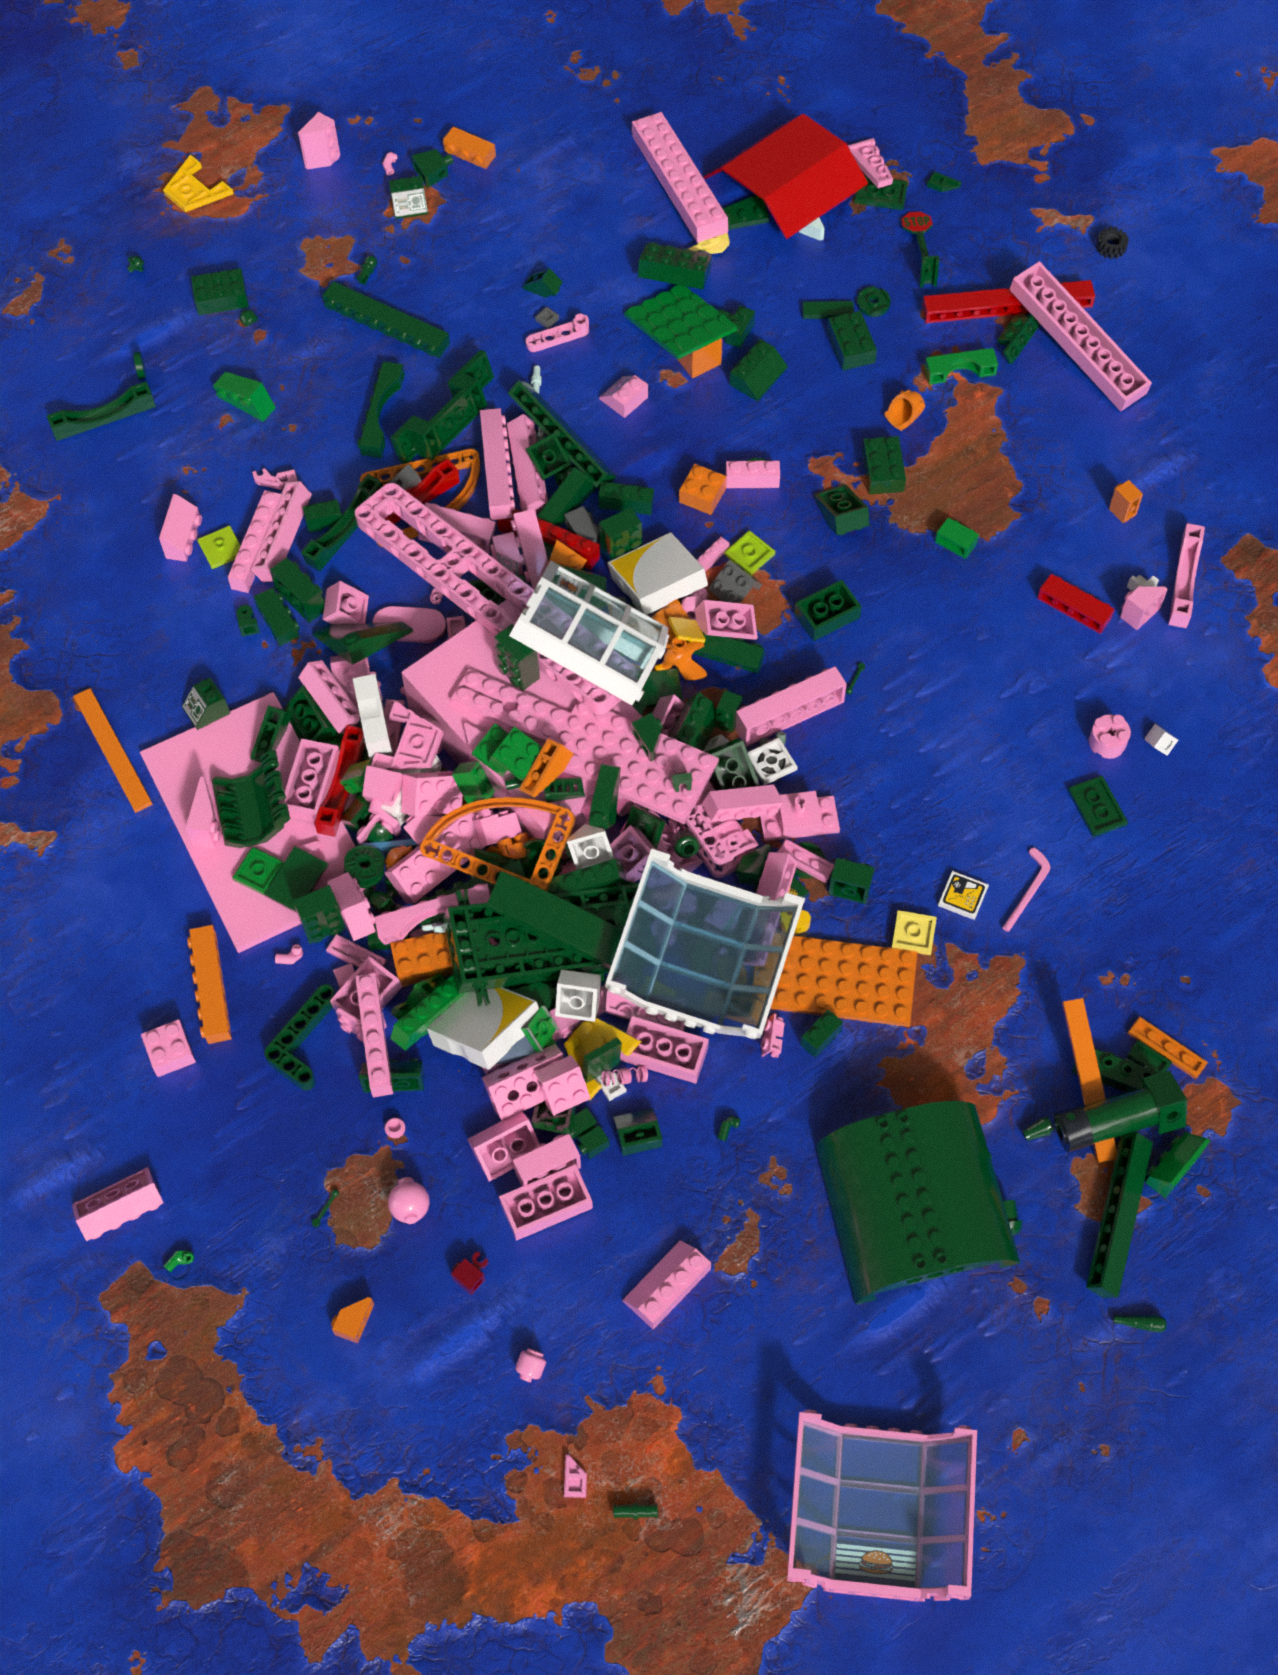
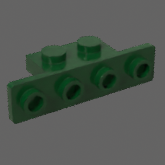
(1017, 335)

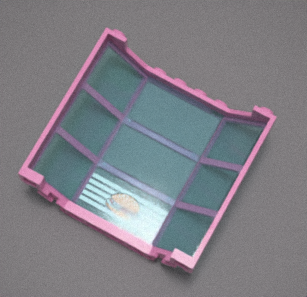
(883, 1511)

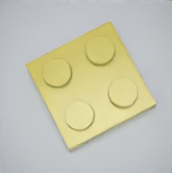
(914, 932)

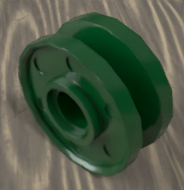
(365, 856)

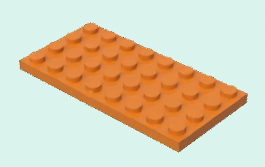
(848, 981)

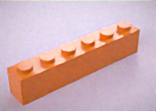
(210, 984)

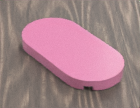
(425, 622)

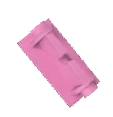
(770, 1044)

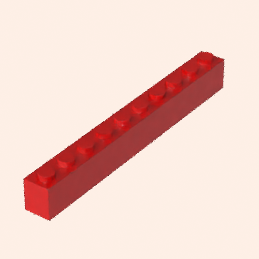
(992, 303)

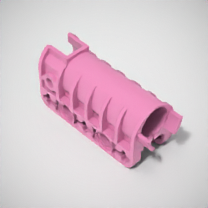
(718, 839)

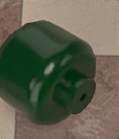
(248, 317)

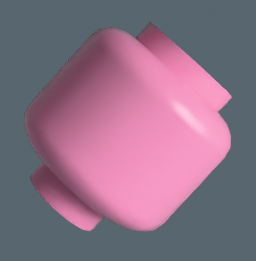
(530, 1365)

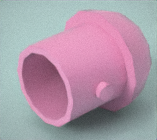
(692, 600)

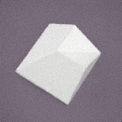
(589, 846)

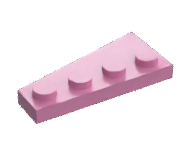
(871, 162)
(625, 1009)

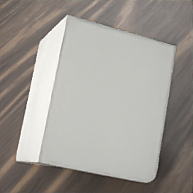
(1139, 581)
(1161, 739)

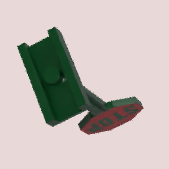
(918, 224)

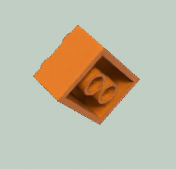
(421, 958)

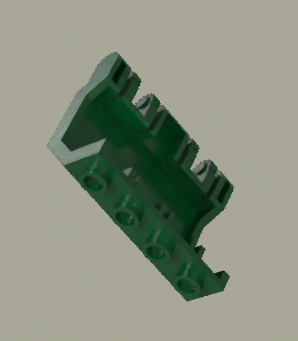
(251, 804)

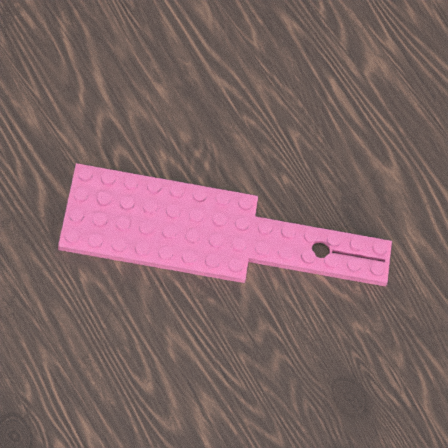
(596, 741)

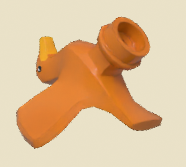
(680, 656)

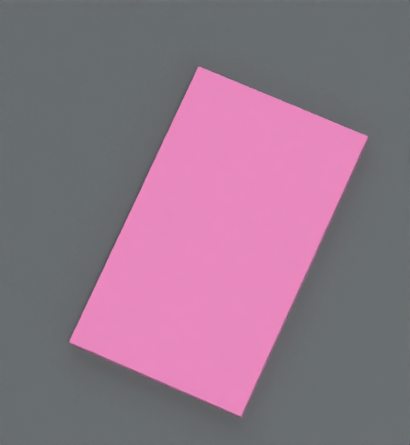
(225, 752)

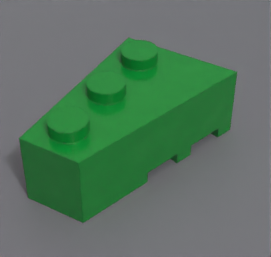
(245, 394)

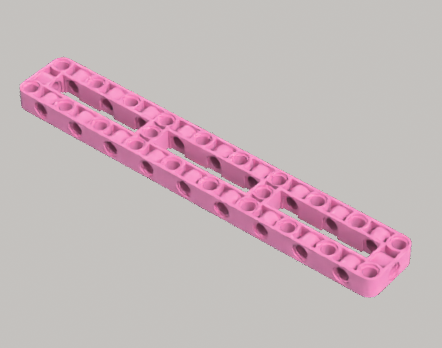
(446, 574)

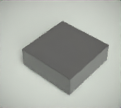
(547, 317)

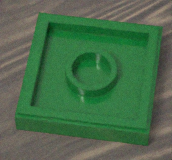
(257, 870)

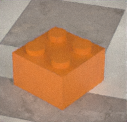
(702, 489)

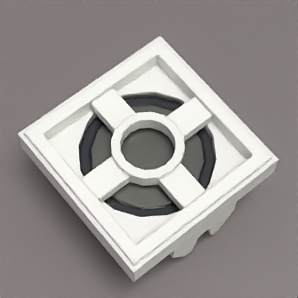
(773, 761)

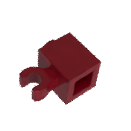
(469, 1275)

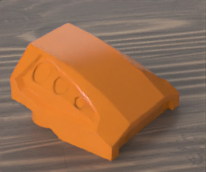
(511, 848)

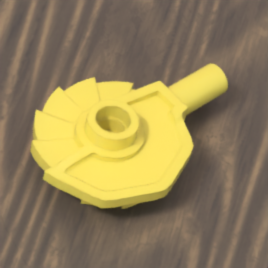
(712, 245)

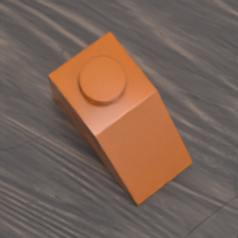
(352, 1320)

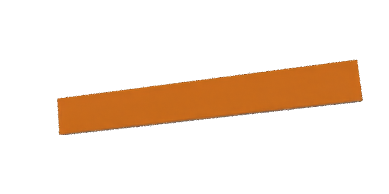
(113, 750)
(1087, 1067)

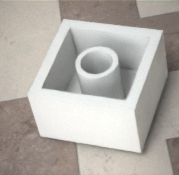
(578, 995)

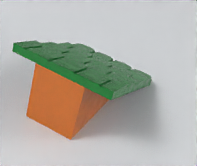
(684, 328)

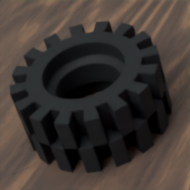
(1109, 249)

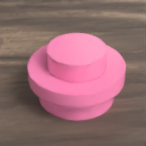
(395, 1128)

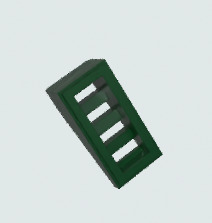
(564, 795)

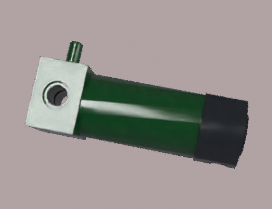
(1156, 1104)

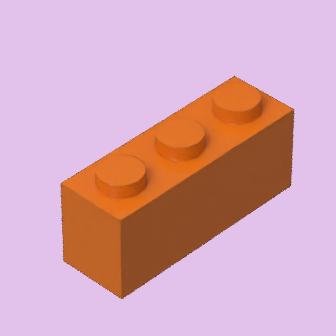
(469, 147)

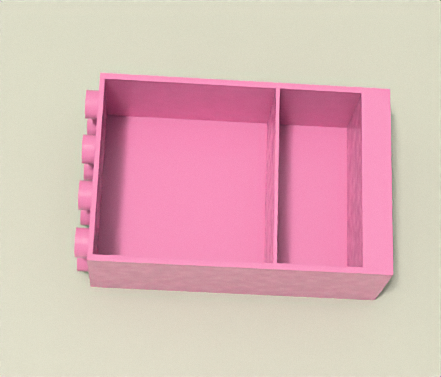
(433, 682)

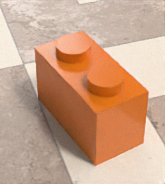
(1125, 501)

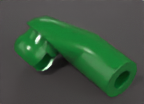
(179, 1258)

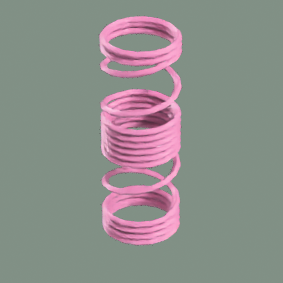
(624, 1075)

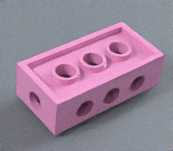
(516, 1085)

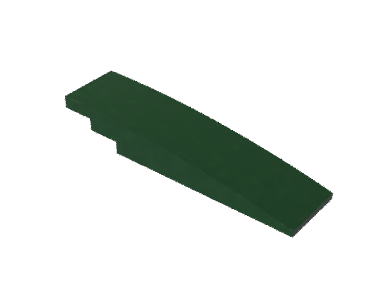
(554, 920)

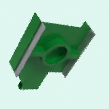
(540, 1030)

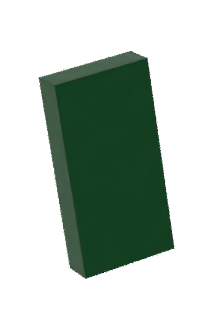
(1145, 1056)

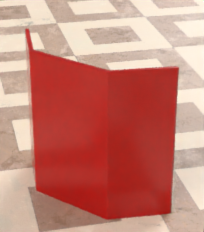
(797, 172)

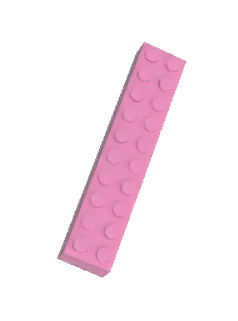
(679, 177)
(1080, 336)

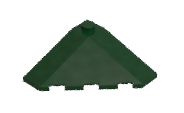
(358, 640)

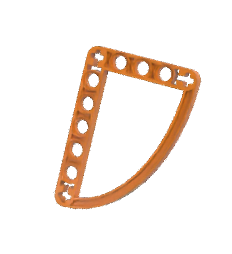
(427, 464)
(491, 803)

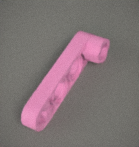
(579, 324)

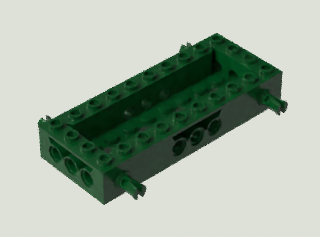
(517, 958)

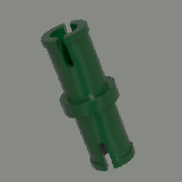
(635, 1510)

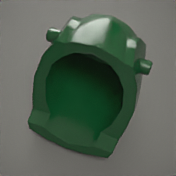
(533, 851)

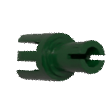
(379, 900)

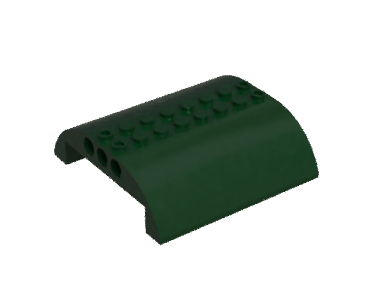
(915, 1197)

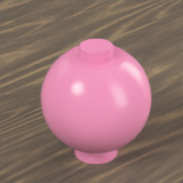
(408, 1201)

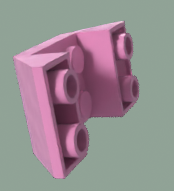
(345, 672)

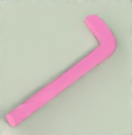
(1045, 868)

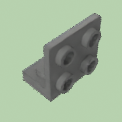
(733, 583)

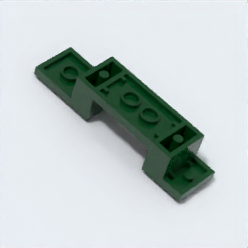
(431, 437)

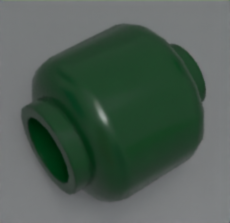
(685, 844)

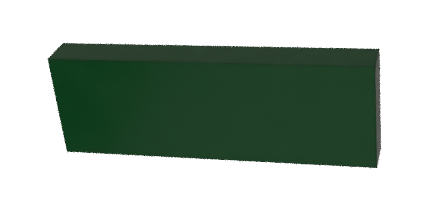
(825, 310)

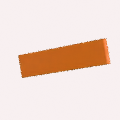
(1168, 1047)

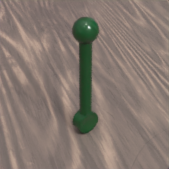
(861, 667)
(316, 1222)

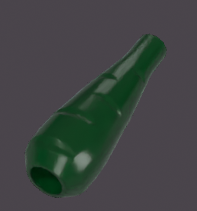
(1144, 1322)

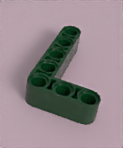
(298, 1035)

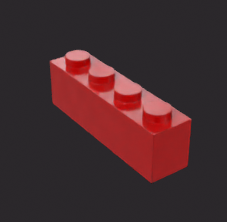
(1076, 603)

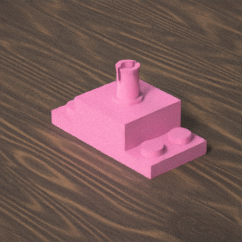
(801, 816)

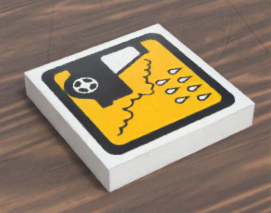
(963, 895)

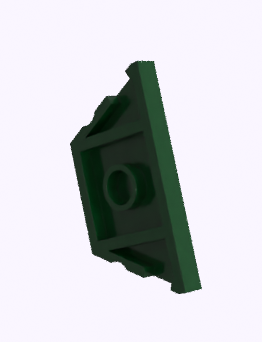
(558, 1123)

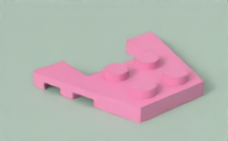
(417, 745)

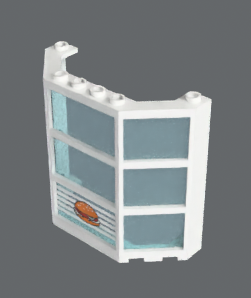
(591, 633)

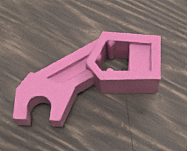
(275, 482)

